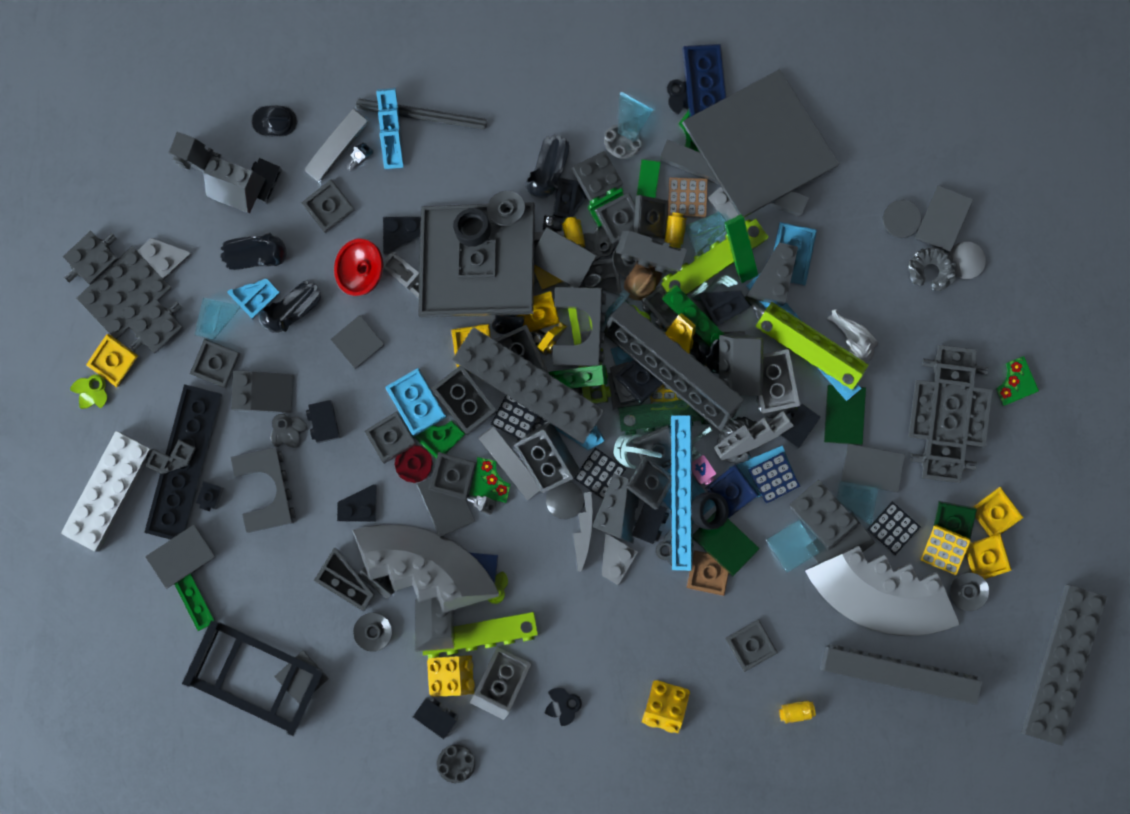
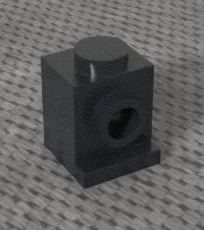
(214, 490)

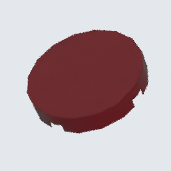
(414, 464)

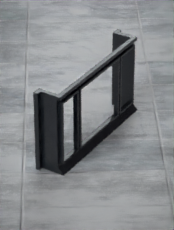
(191, 678)

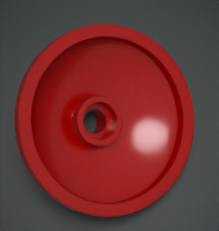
(351, 266)

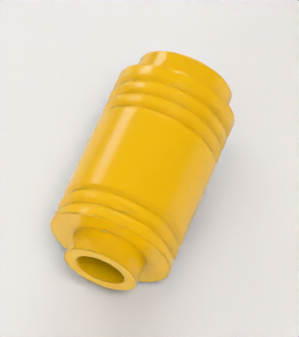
(573, 230)
(675, 230)
(797, 711)

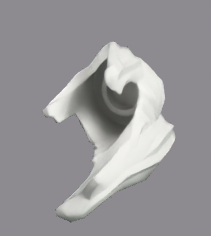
(859, 337)

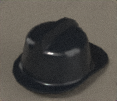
(274, 121)

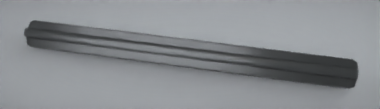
(426, 114)

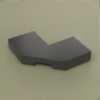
(179, 458)

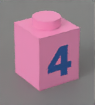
(703, 471)

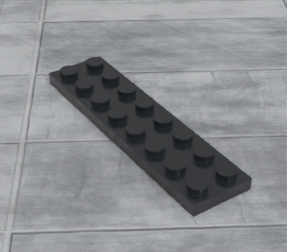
(178, 488)

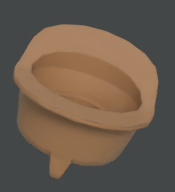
(642, 282)

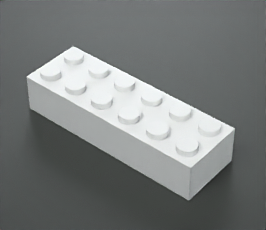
(106, 491)

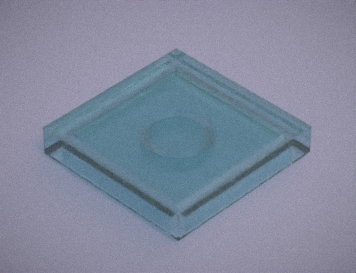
(793, 546)

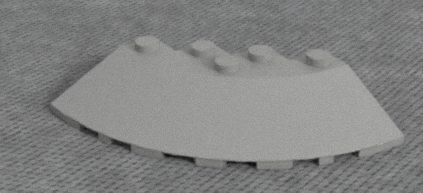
(426, 562)
(883, 597)

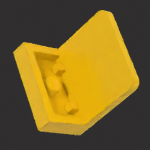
(450, 676)
(666, 706)

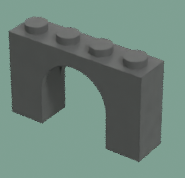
(588, 352)
(279, 511)

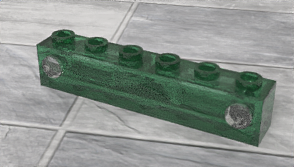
(655, 415)

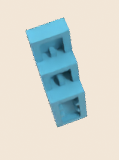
(390, 128)

